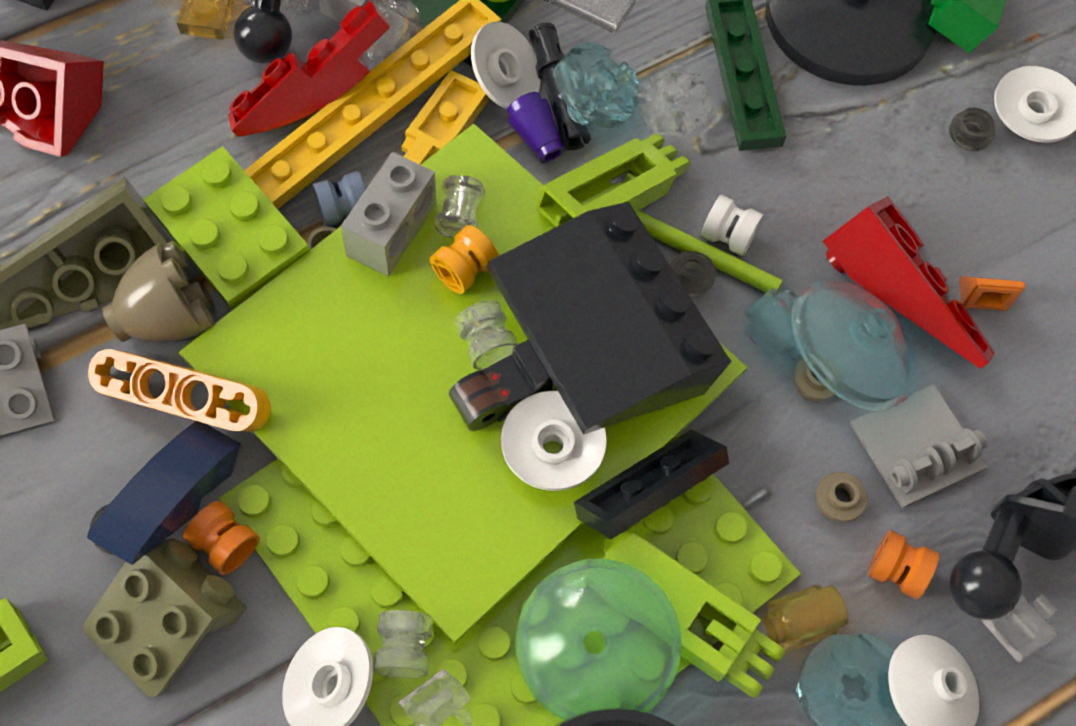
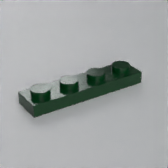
(745, 74)

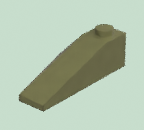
(78, 258)

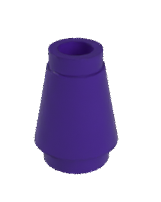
(536, 126)

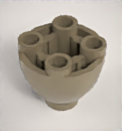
(159, 299)

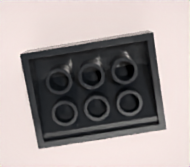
(609, 318)

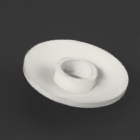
(504, 63)
(1037, 104)
(545, 419)
(328, 679)
(932, 684)

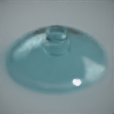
(854, 344)
(638, 631)

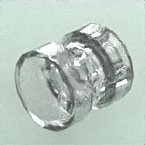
(486, 333)
(403, 644)

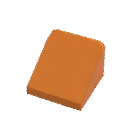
(989, 292)

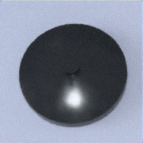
(852, 38)

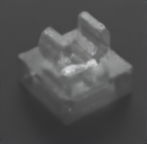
(1025, 627)
(437, 701)

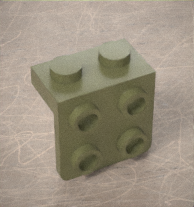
(160, 614)

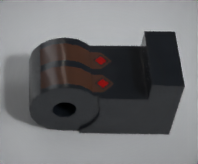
(496, 390)

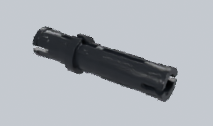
(548, 55)

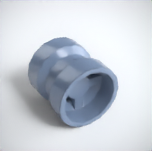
(338, 198)

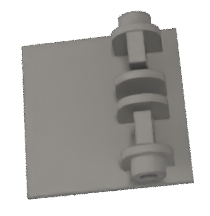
(22, 388)
(920, 446)

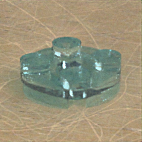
(581, 82)
(847, 656)

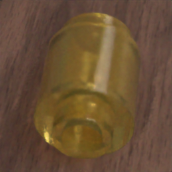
(805, 617)

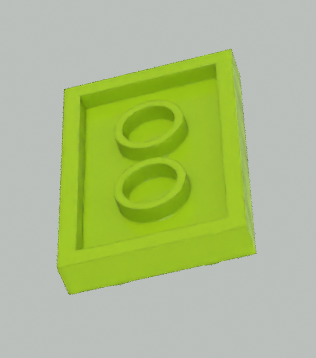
(226, 226)

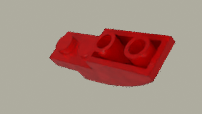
(299, 88)

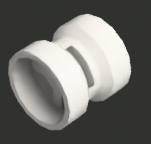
(721, 221)

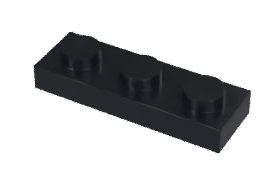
(651, 483)

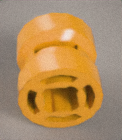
(463, 259)

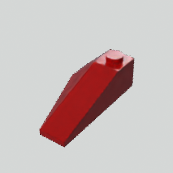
(48, 95)
(883, 257)

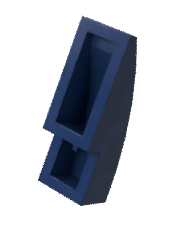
(165, 492)

